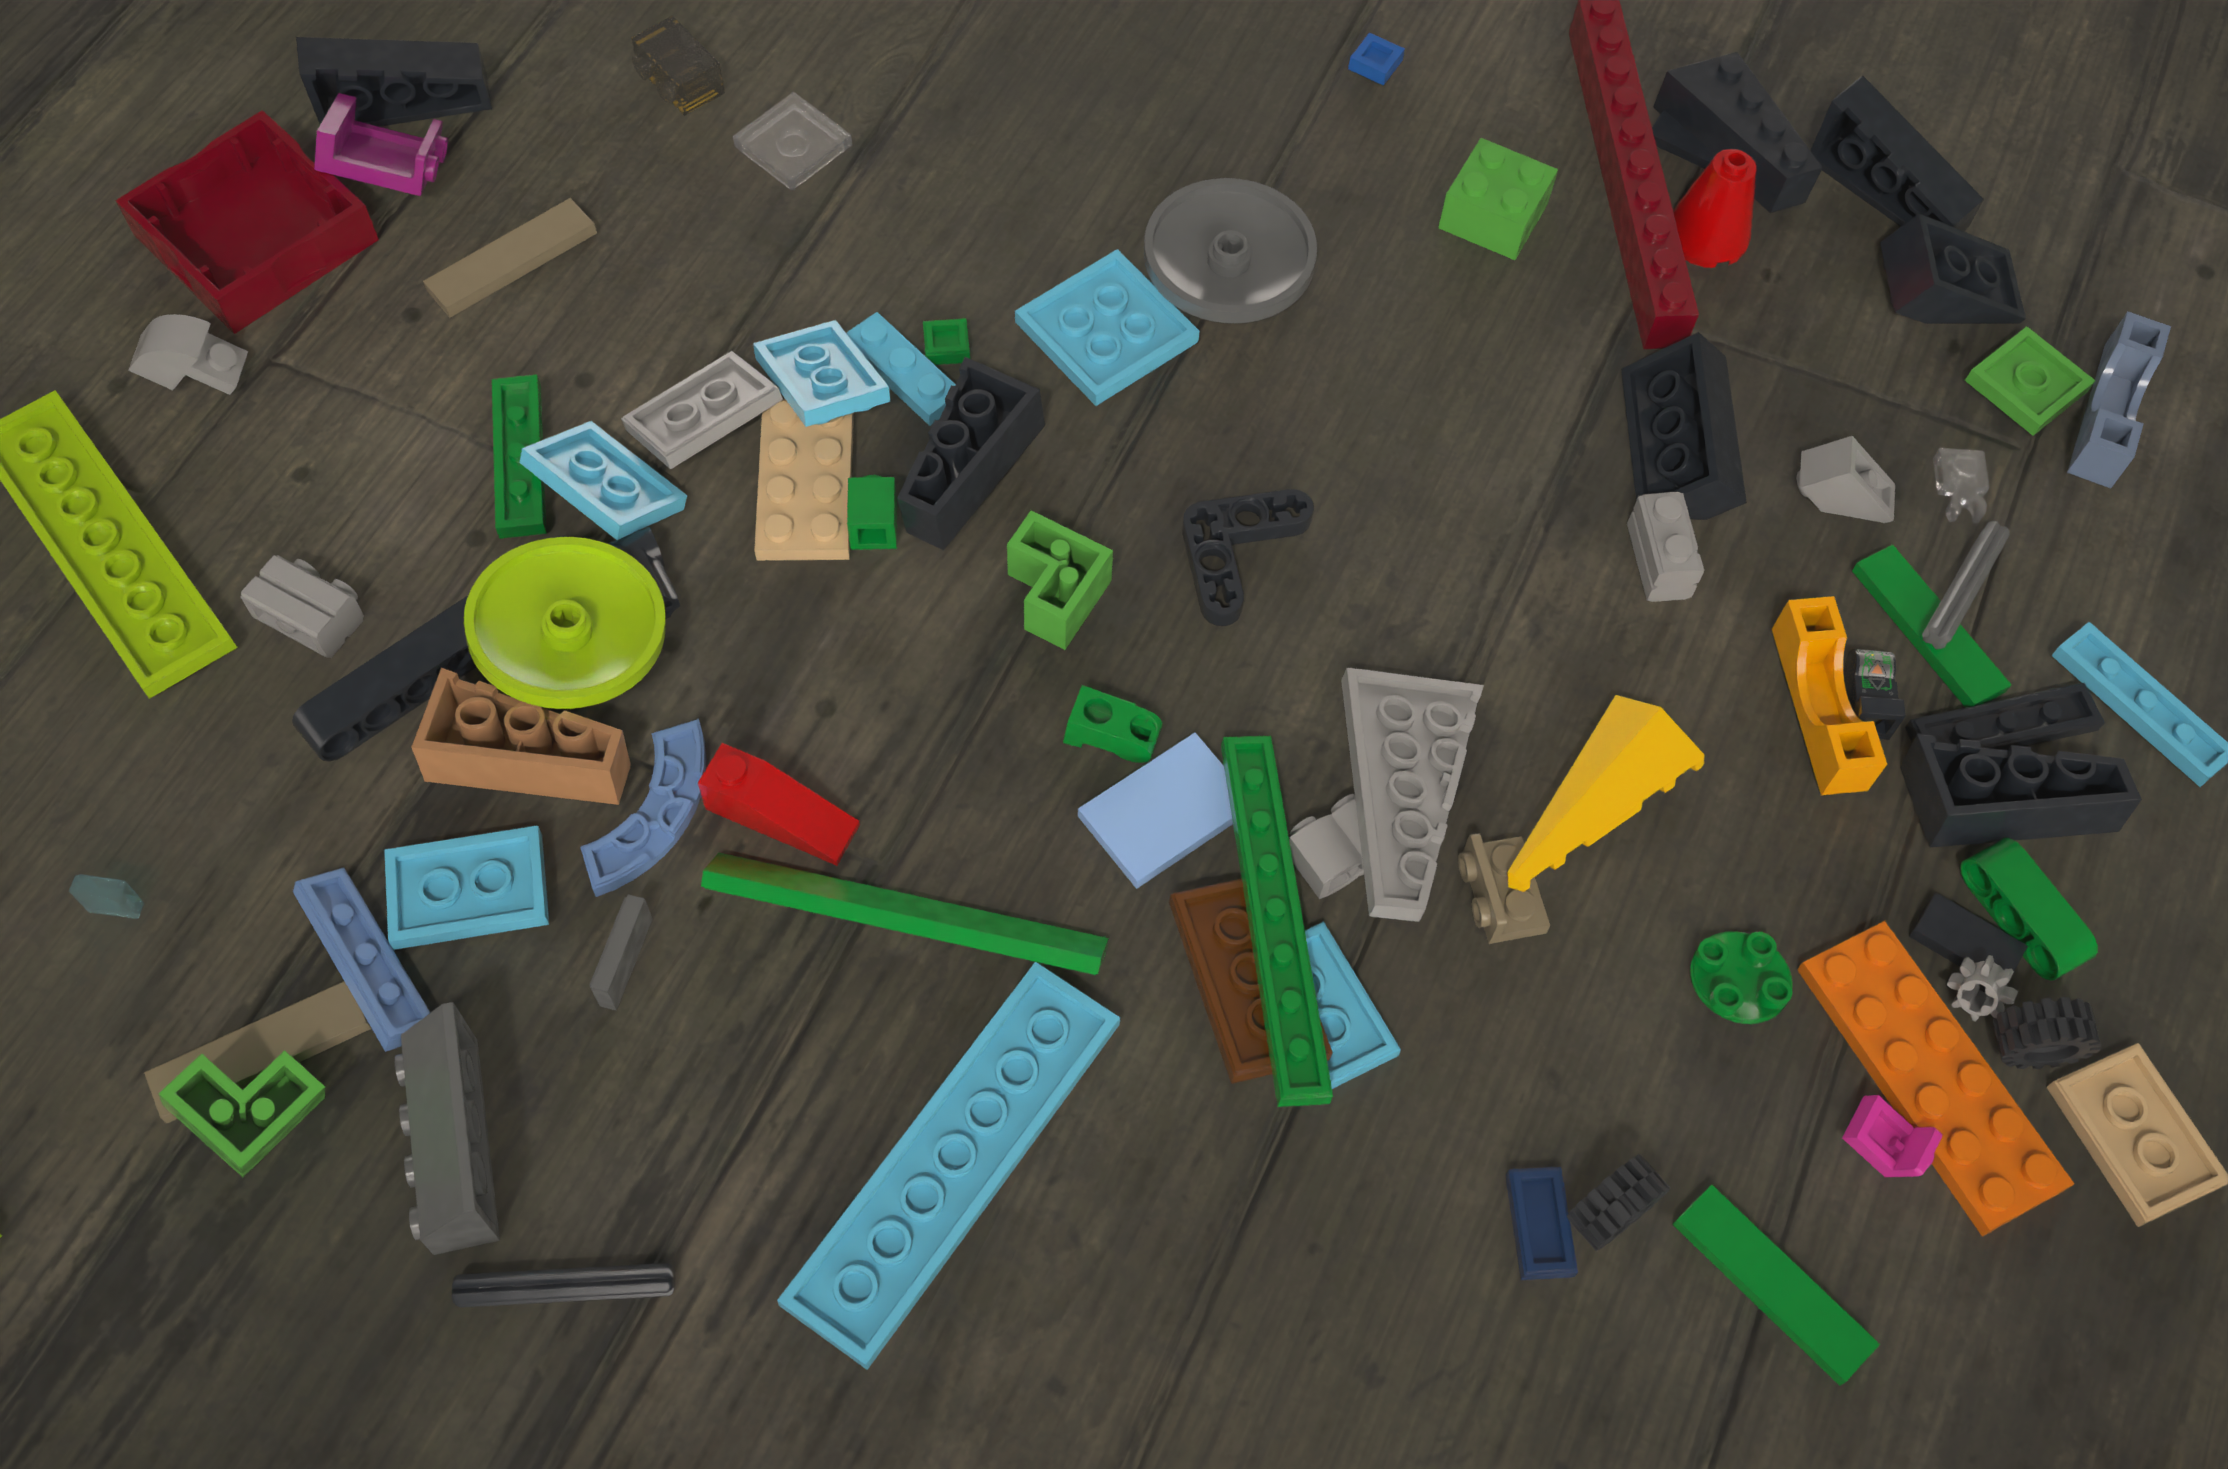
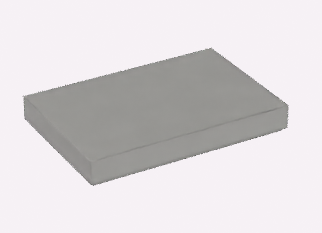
(701, 409)

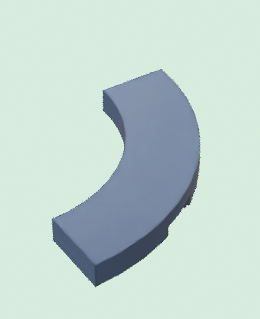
(662, 817)

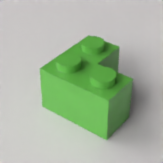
(1065, 576)
(245, 1122)

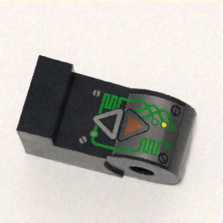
(1873, 689)

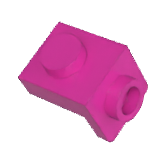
(1889, 1140)

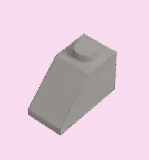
(1846, 481)

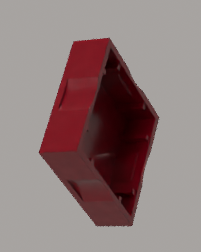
(248, 221)

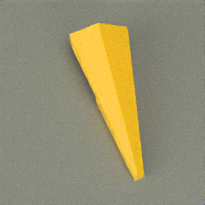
(1621, 765)

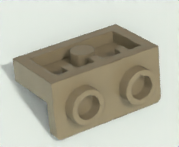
(1496, 907)

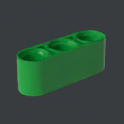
(2029, 908)

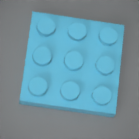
(1106, 327)

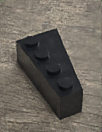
(969, 451)

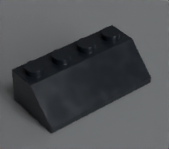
(1684, 427)

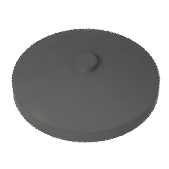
(1230, 250)

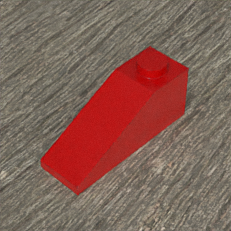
(775, 804)

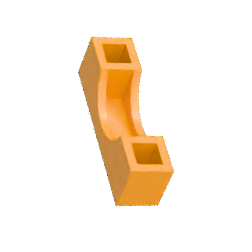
(1839, 744)

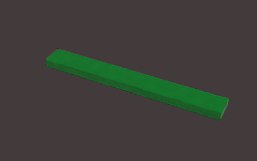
(905, 913)
(1276, 923)

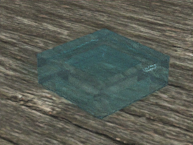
(106, 896)

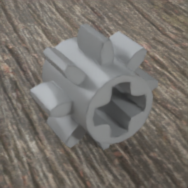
(1968, 984)

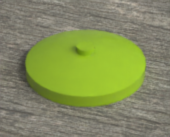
(564, 622)

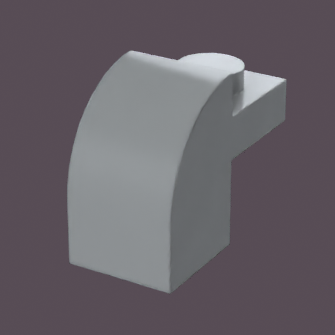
(181, 347)

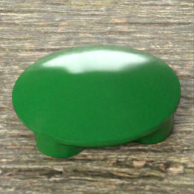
(1741, 976)

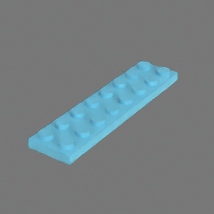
(948, 1165)

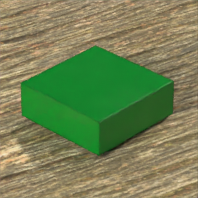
(946, 341)

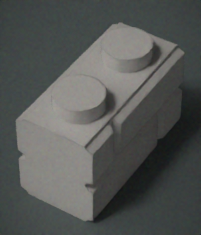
(1665, 547)
(303, 605)

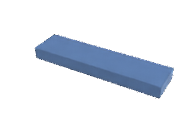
(361, 955)

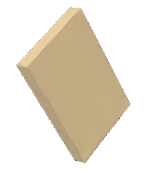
(2138, 1134)

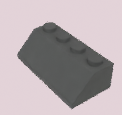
(447, 1134)

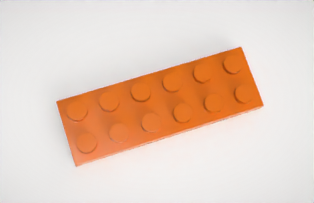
(1935, 1077)

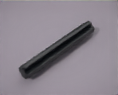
(563, 1285)

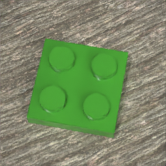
(2030, 380)

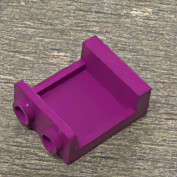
(377, 153)

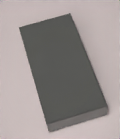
(621, 952)

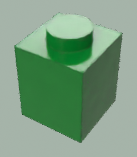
(872, 512)

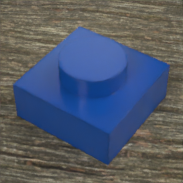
(1376, 58)

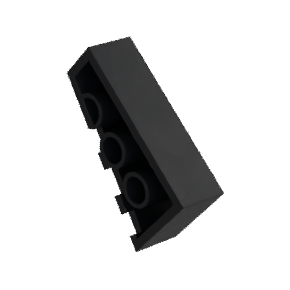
(394, 78)
(1731, 110)
(1889, 162)
(1995, 794)

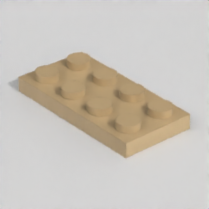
(803, 487)

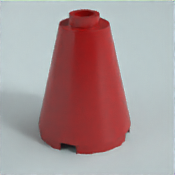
(1718, 210)

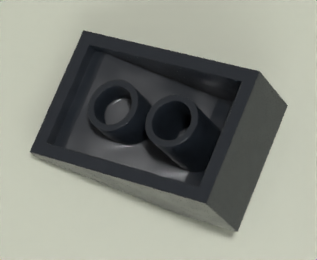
(1950, 276)

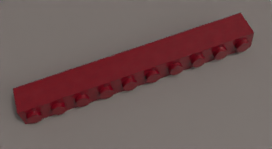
(1632, 175)

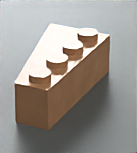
(508, 745)

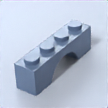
(2109, 425)

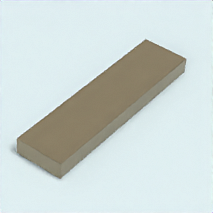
(509, 257)
(298, 1029)

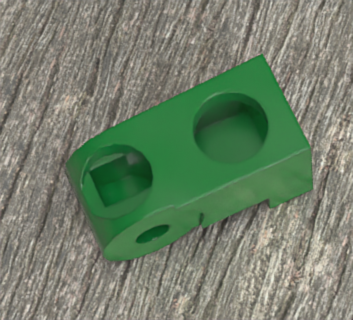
(1112, 726)

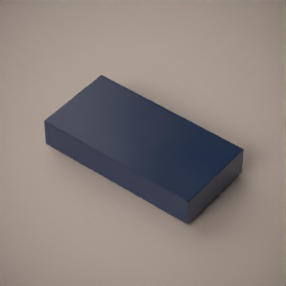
(1541, 1223)

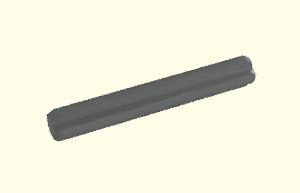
(1965, 585)

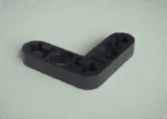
(1226, 532)

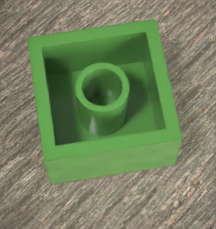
(1497, 198)

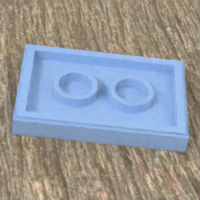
(1161, 810)

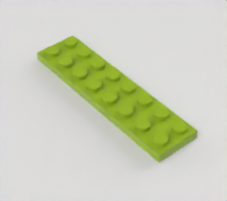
(107, 547)

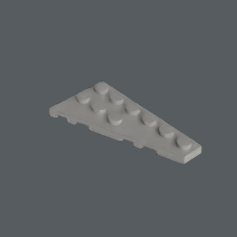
(1405, 769)

